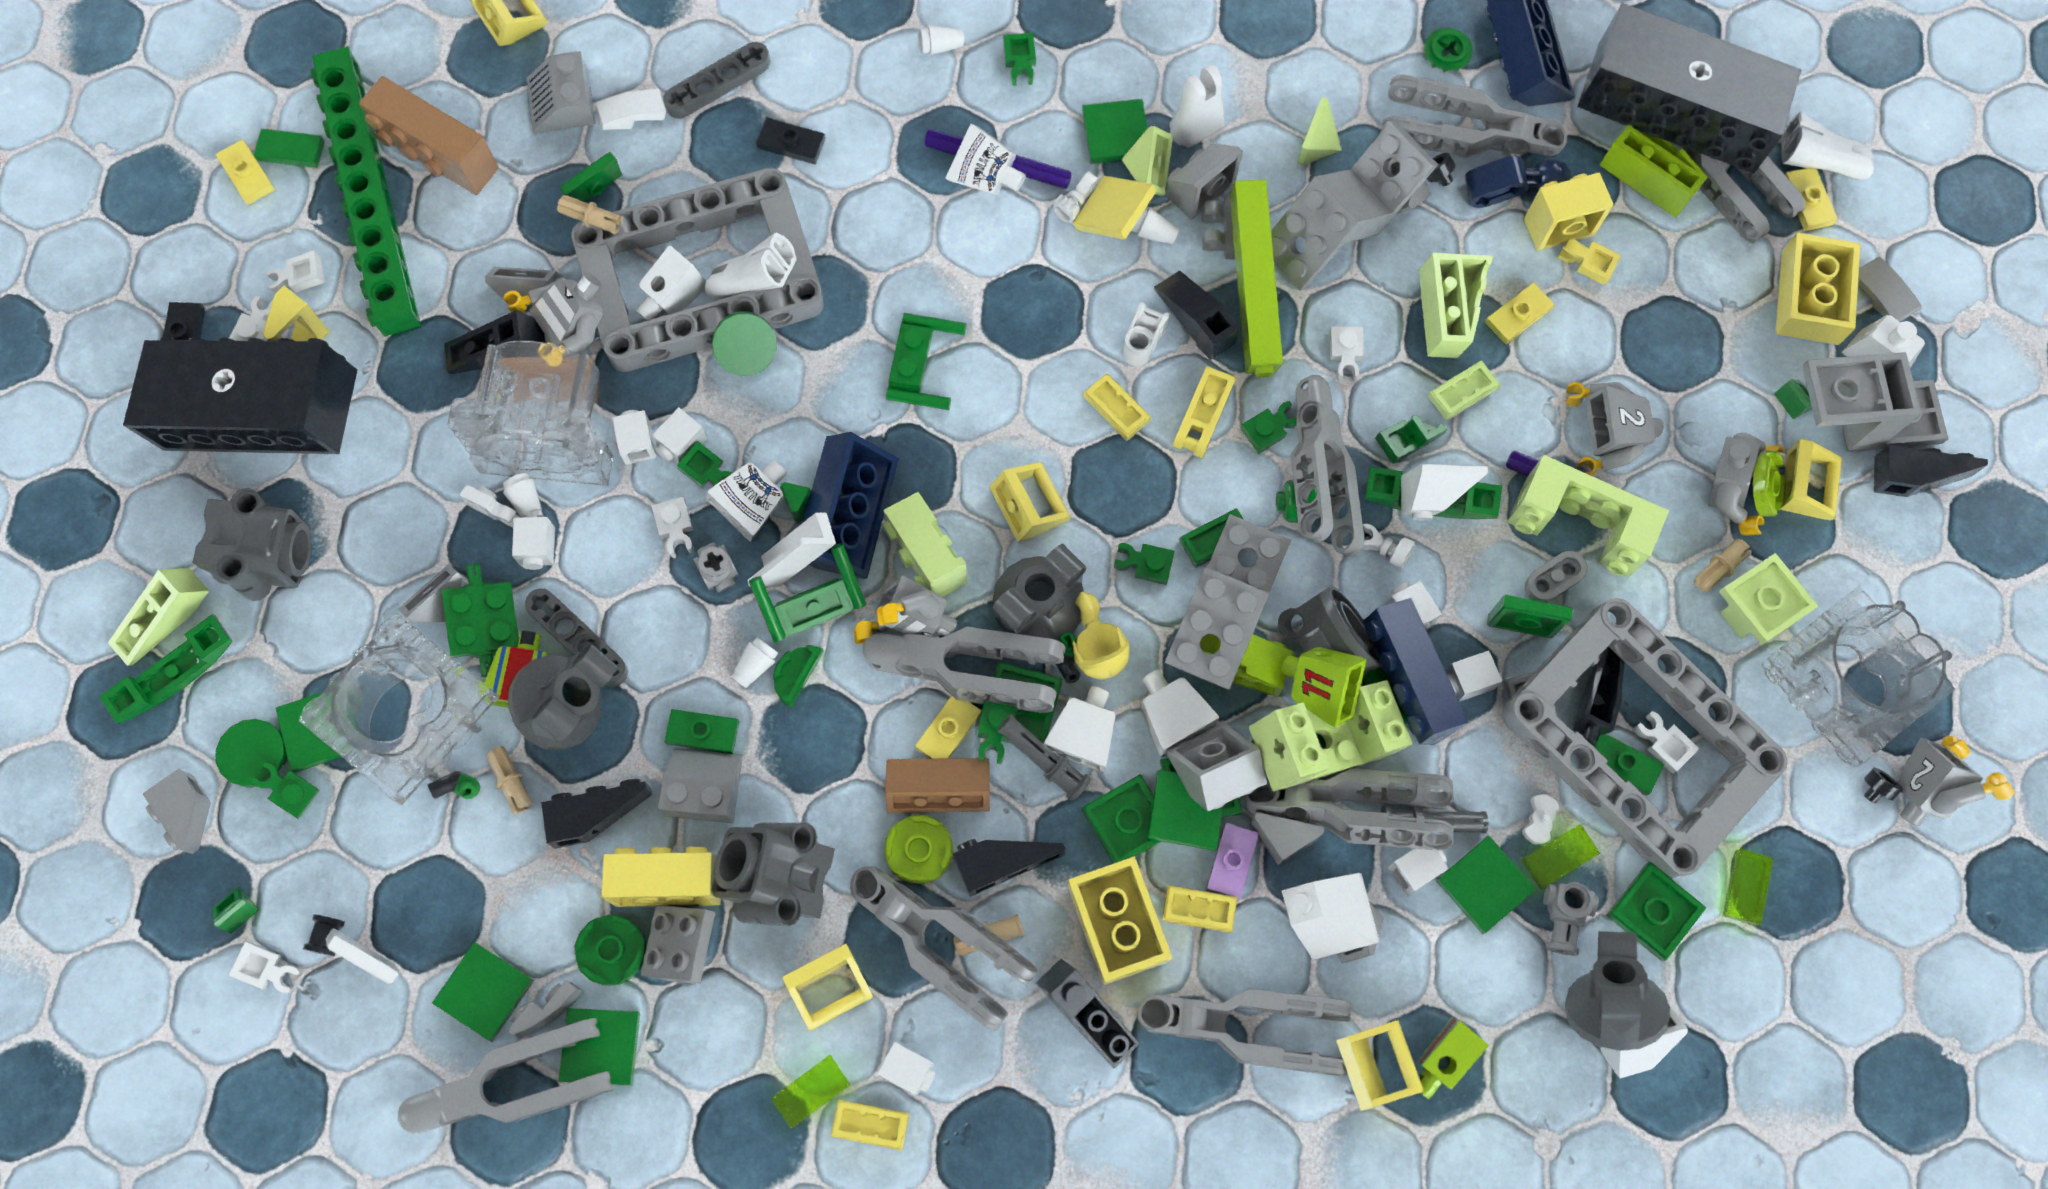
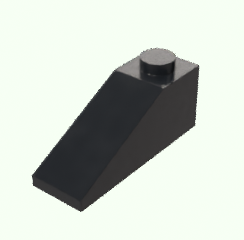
(470, 349)
(997, 861)

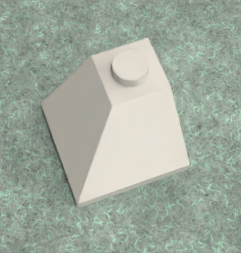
(1435, 487)
(1331, 915)
(1639, 1060)

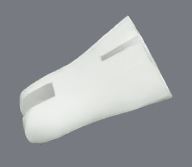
(1200, 108)
(1816, 147)
(758, 269)

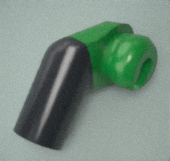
(1067, 668)
(457, 783)

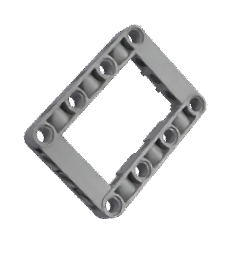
(679, 215)
(1684, 690)

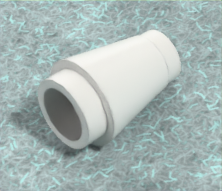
(939, 39)
(1155, 227)
(523, 495)
(754, 662)

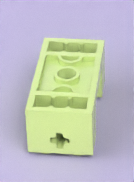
(1632, 519)
(1293, 750)

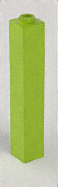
(1256, 278)

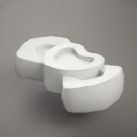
(1541, 819)

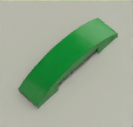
(1479, 502)
(170, 674)

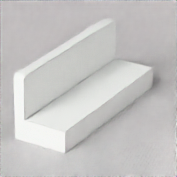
(796, 550)

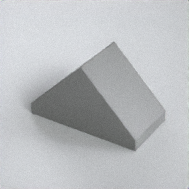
(1284, 836)

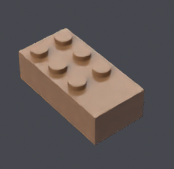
(428, 135)

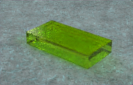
(1560, 856)
(1748, 887)
(810, 1091)

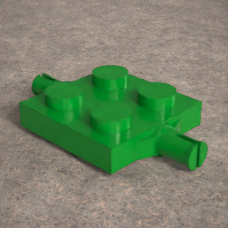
(479, 618)

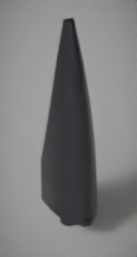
(1601, 698)

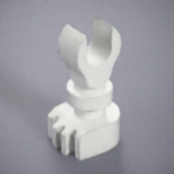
(1069, 208)
(1398, 553)

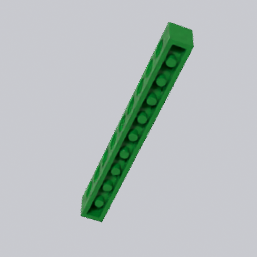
(341, 91)

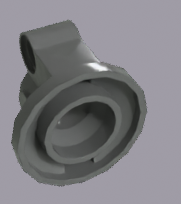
(1046, 618)
(1332, 624)
(538, 699)
(1616, 1000)

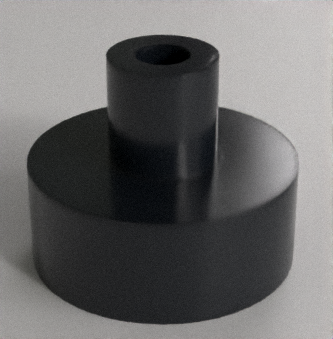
(1443, 170)
(1881, 785)

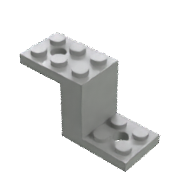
(1349, 204)
(1875, 402)
(1228, 602)

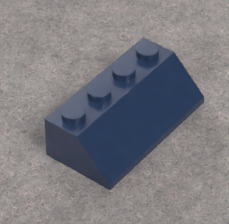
(1530, 51)
(853, 491)
(1415, 672)

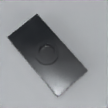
(791, 140)
(184, 320)

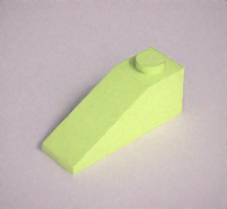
(159, 610)

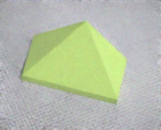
(1321, 136)
(1150, 158)

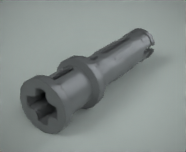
(1055, 767)
(1459, 820)

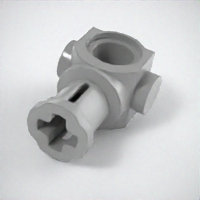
(716, 567)
(1567, 919)

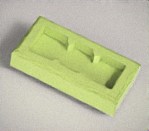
(1464, 390)

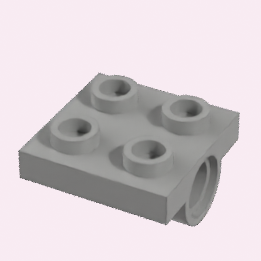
(678, 944)

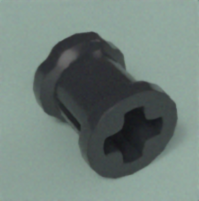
(321, 929)

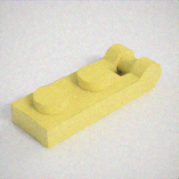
(1204, 411)

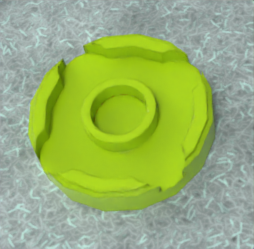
(1768, 484)
(919, 849)

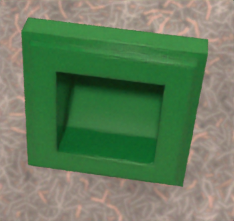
(1794, 398)
(796, 499)
(233, 911)

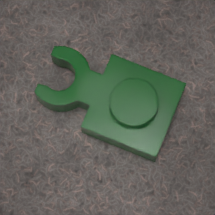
(1020, 55)
(1268, 429)
(702, 466)
(1151, 563)
(991, 718)
(288, 793)

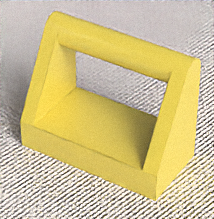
(501, 23)
(287, 309)
(1797, 479)
(1017, 505)
(817, 969)
(1364, 1071)

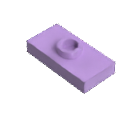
(1232, 861)

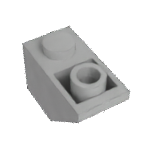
(180, 808)

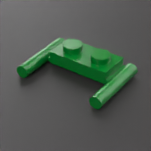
(911, 360)
(812, 605)

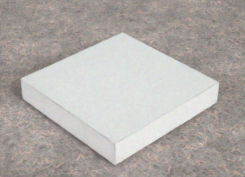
(361, 956)

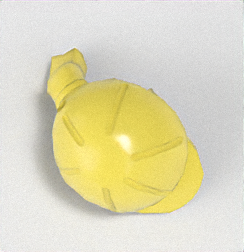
(1100, 648)

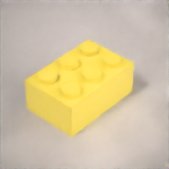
(1818, 288)
(659, 877)
(1119, 920)

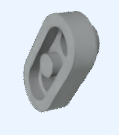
(1553, 577)

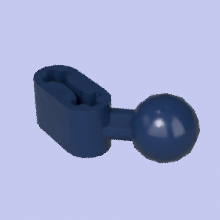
(1509, 179)

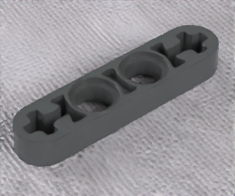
(713, 75)
(579, 633)

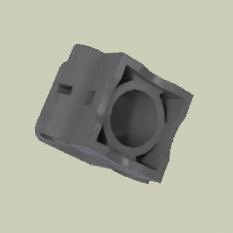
(253, 544)
(772, 872)

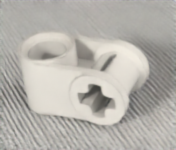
(1146, 330)

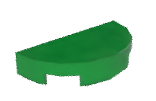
(794, 671)

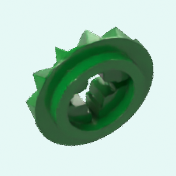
(1444, 39)

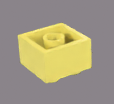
(1568, 210)

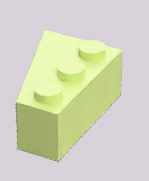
(1451, 301)
(924, 546)

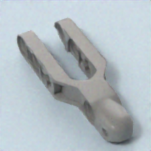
(1505, 128)
(1721, 189)
(1323, 446)
(924, 659)
(1316, 800)
(909, 917)
(1207, 1022)
(466, 1097)

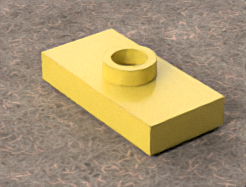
(245, 172)
(1818, 208)
(1519, 313)
(1116, 406)
(948, 729)
(1199, 909)
(870, 1124)

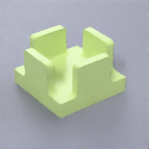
(1765, 601)

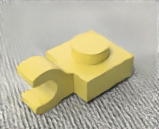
(1595, 261)

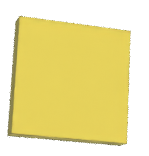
(1114, 207)

